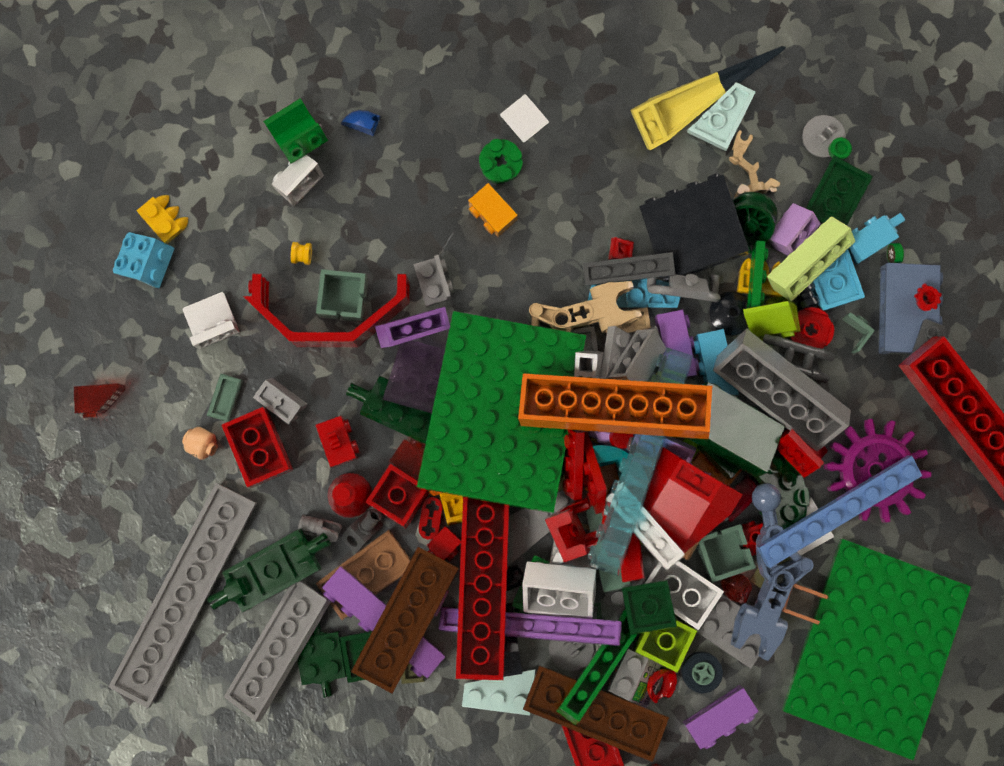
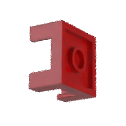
(568, 531)

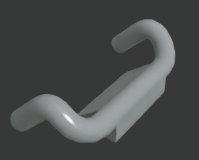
(687, 287)

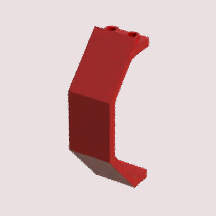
(260, 300)

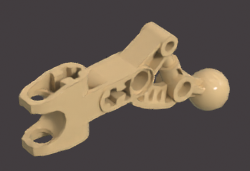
(601, 309)

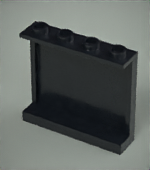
(696, 226)

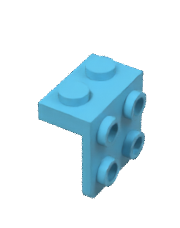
(143, 259)

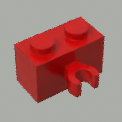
(337, 441)

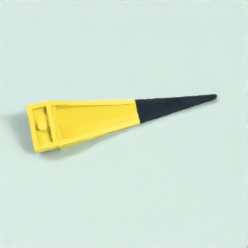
(671, 111)

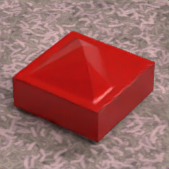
(620, 248)

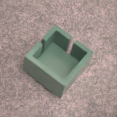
(342, 295)
(722, 553)

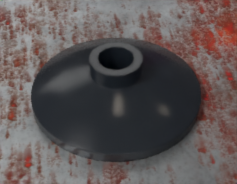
(721, 317)

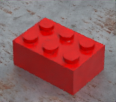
(257, 447)

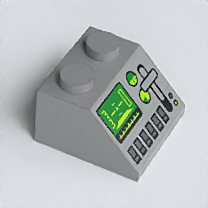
(632, 676)

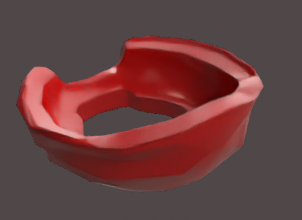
(668, 686)

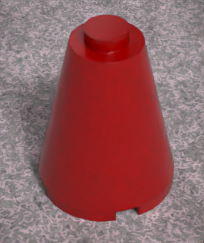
(349, 495)

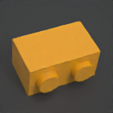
(492, 210)

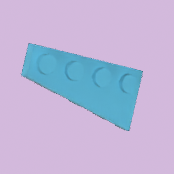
(641, 298)

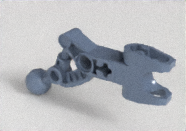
(764, 615)

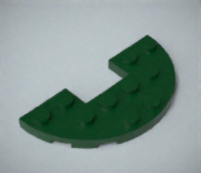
(784, 477)

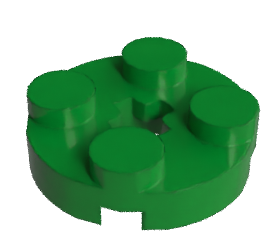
(497, 149)

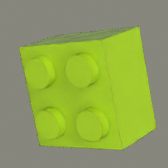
(667, 645)

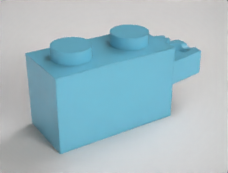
(874, 236)

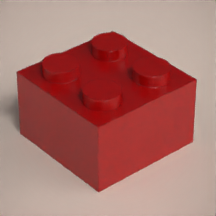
(397, 496)

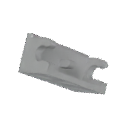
(280, 400)

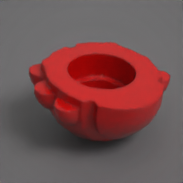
(932, 298)

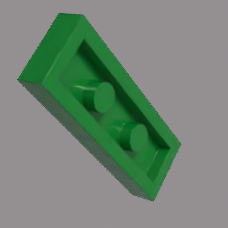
(757, 274)

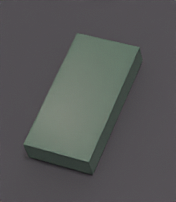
(224, 397)

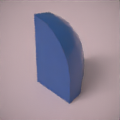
(362, 121)

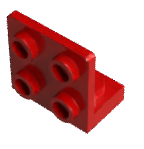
(799, 453)

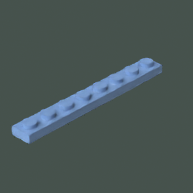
(839, 511)

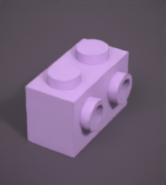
(793, 229)

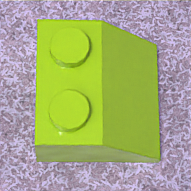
(773, 320)

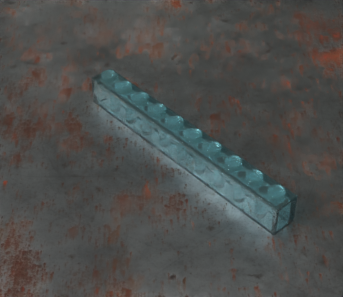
(635, 478)

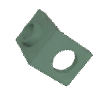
(859, 324)

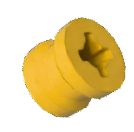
(301, 253)

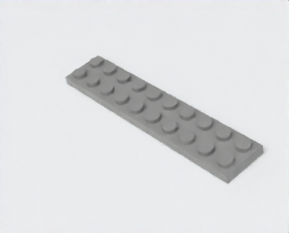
(182, 595)

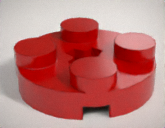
(822, 325)

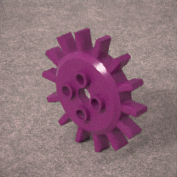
(868, 450)

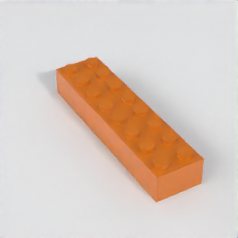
(615, 406)

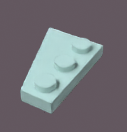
(723, 118)
(499, 695)

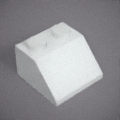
(297, 179)

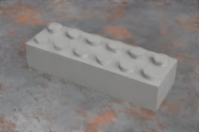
(782, 390)

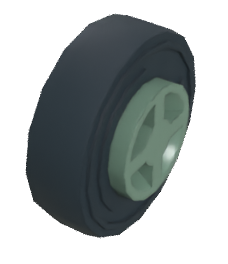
(710, 675)

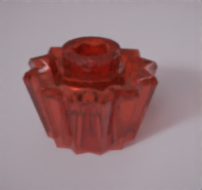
(737, 588)

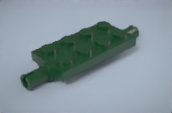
(398, 417)
(270, 571)

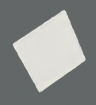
(524, 118)

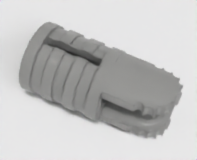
(314, 527)

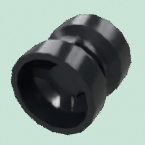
(807, 298)

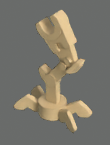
(739, 149)

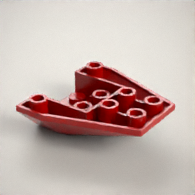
(687, 500)

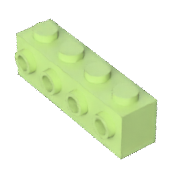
(811, 258)

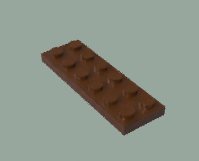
(404, 620)
(607, 718)

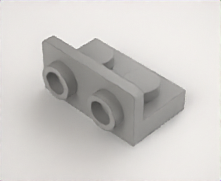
(433, 282)

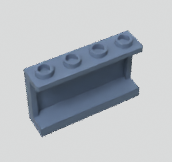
(898, 312)

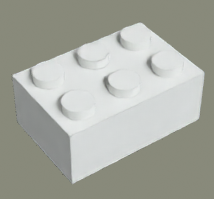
(559, 590)
(690, 593)

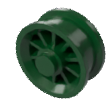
(756, 216)

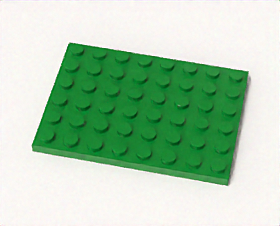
(474, 427)
(876, 649)

